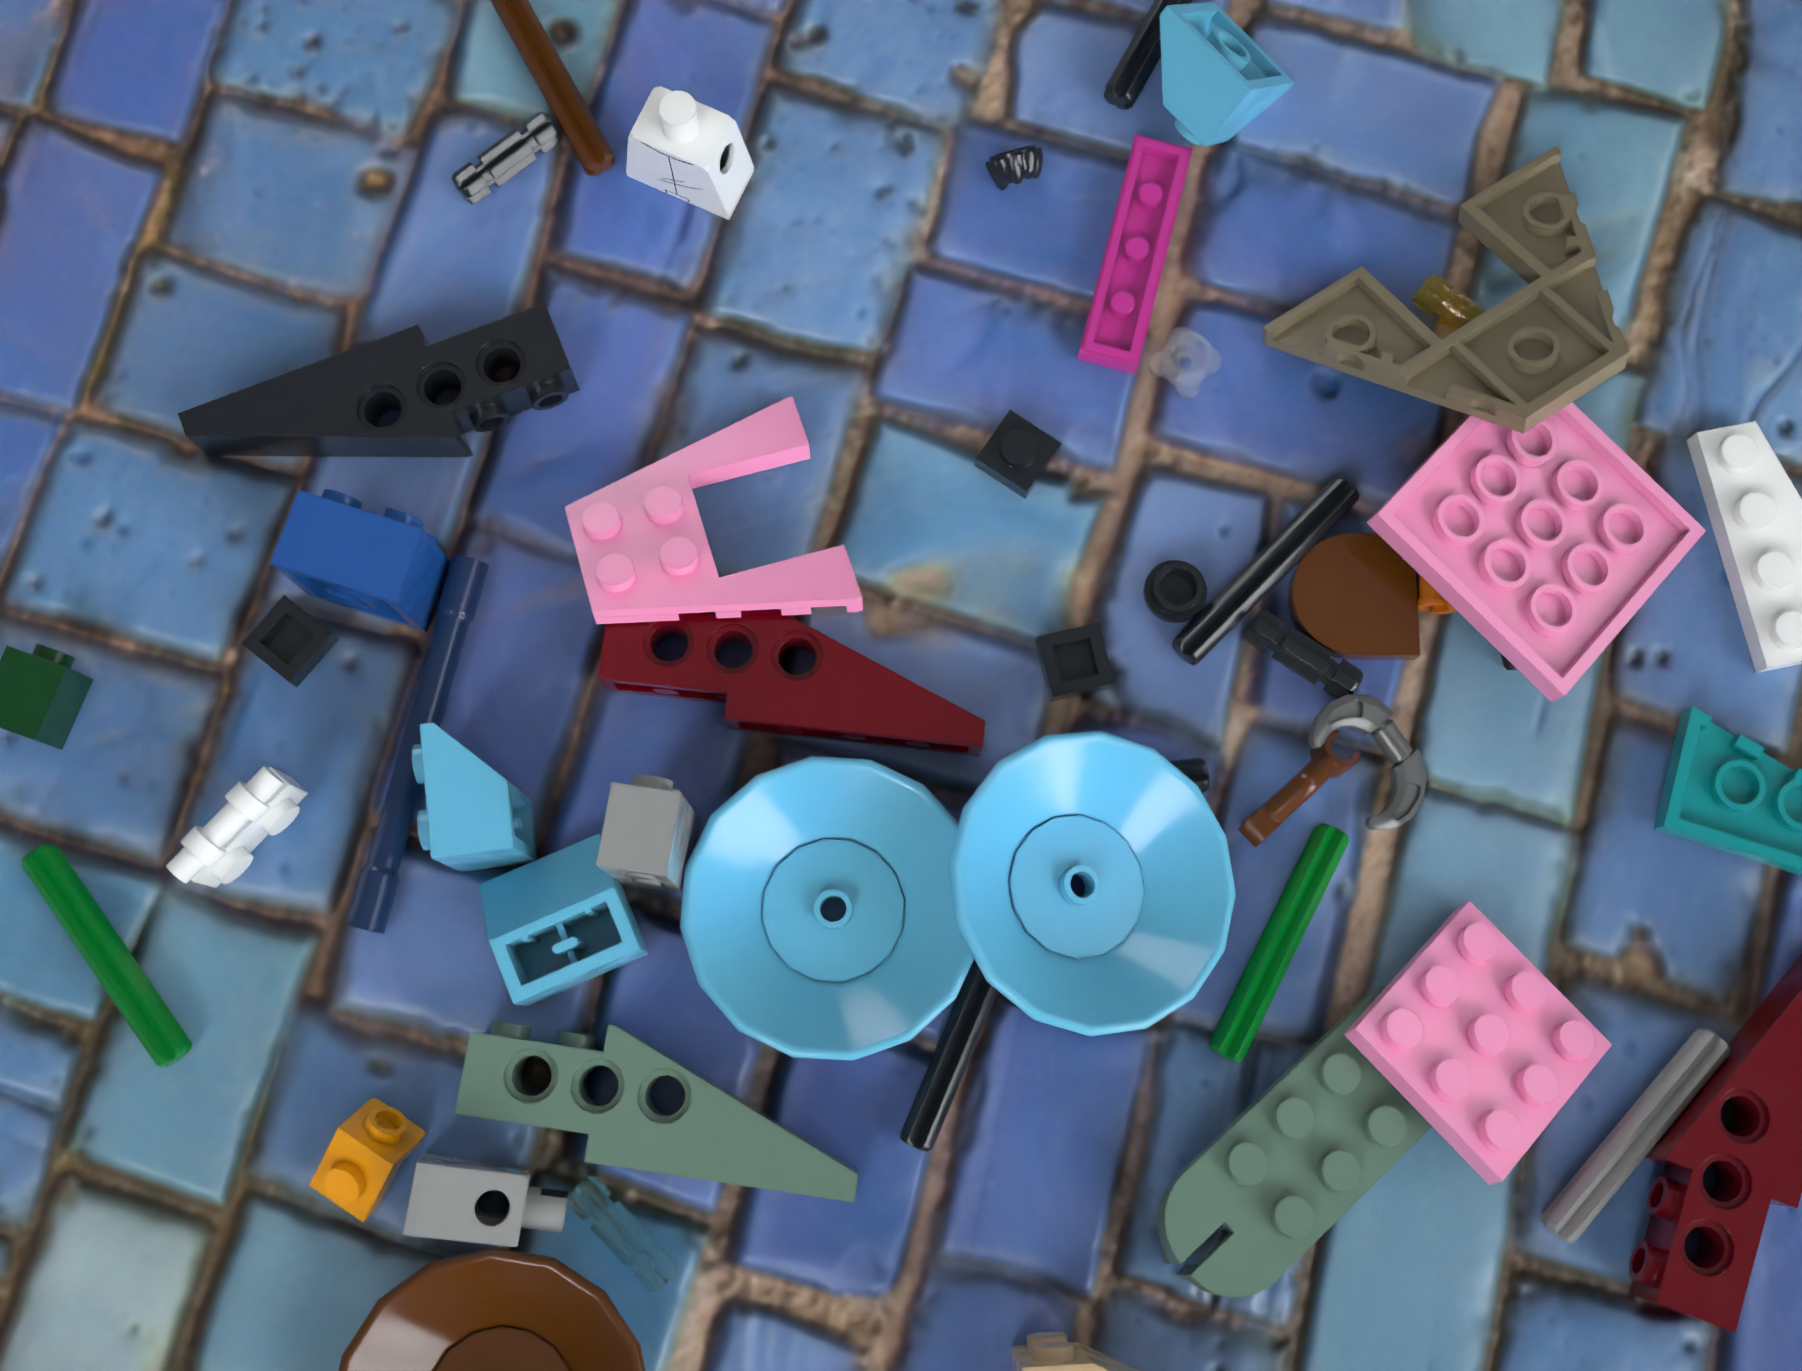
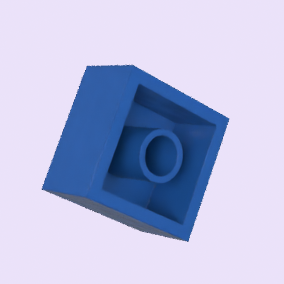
(362, 558)

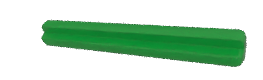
(1278, 942)
(106, 955)

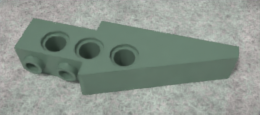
(707, 1139)

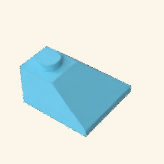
(1214, 73)

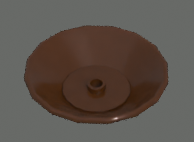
(494, 1315)

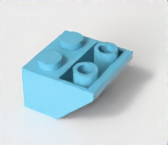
(472, 811)
(558, 923)

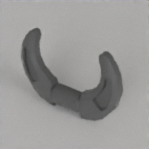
(1407, 773)

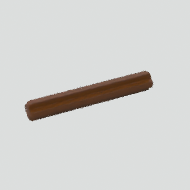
(556, 85)

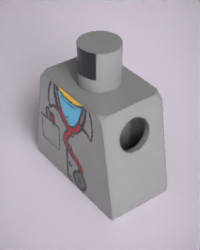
(448, 1207)

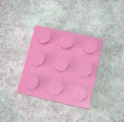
(1478, 1042)

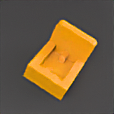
(365, 1157)

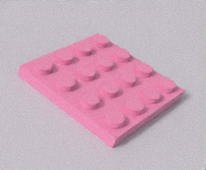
(1538, 539)

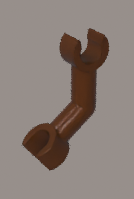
(1271, 814)

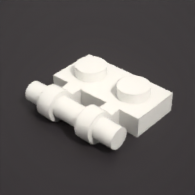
(225, 843)

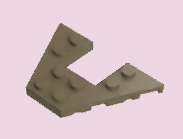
(1510, 361)

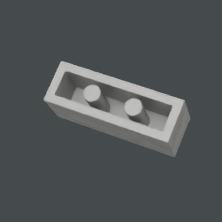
(647, 834)

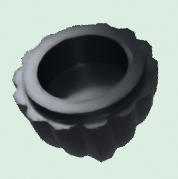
(1014, 165)

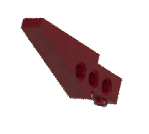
(837, 700)
(1754, 1163)

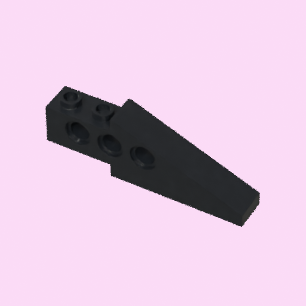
(338, 400)

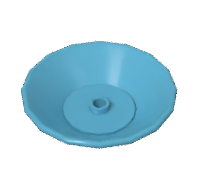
(1150, 871)
(759, 894)

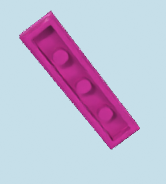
(1135, 254)

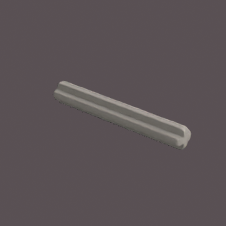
(1635, 1135)

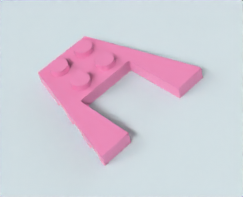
(649, 550)

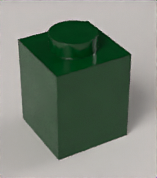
(40, 694)

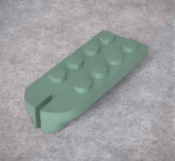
(1287, 1167)

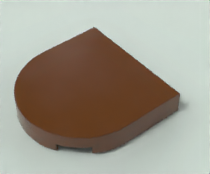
(1357, 598)

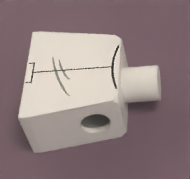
(682, 147)

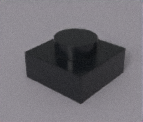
(1017, 454)
(290, 641)
(1074, 662)

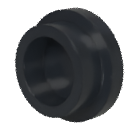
(1175, 591)

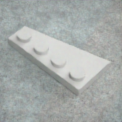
(1758, 537)

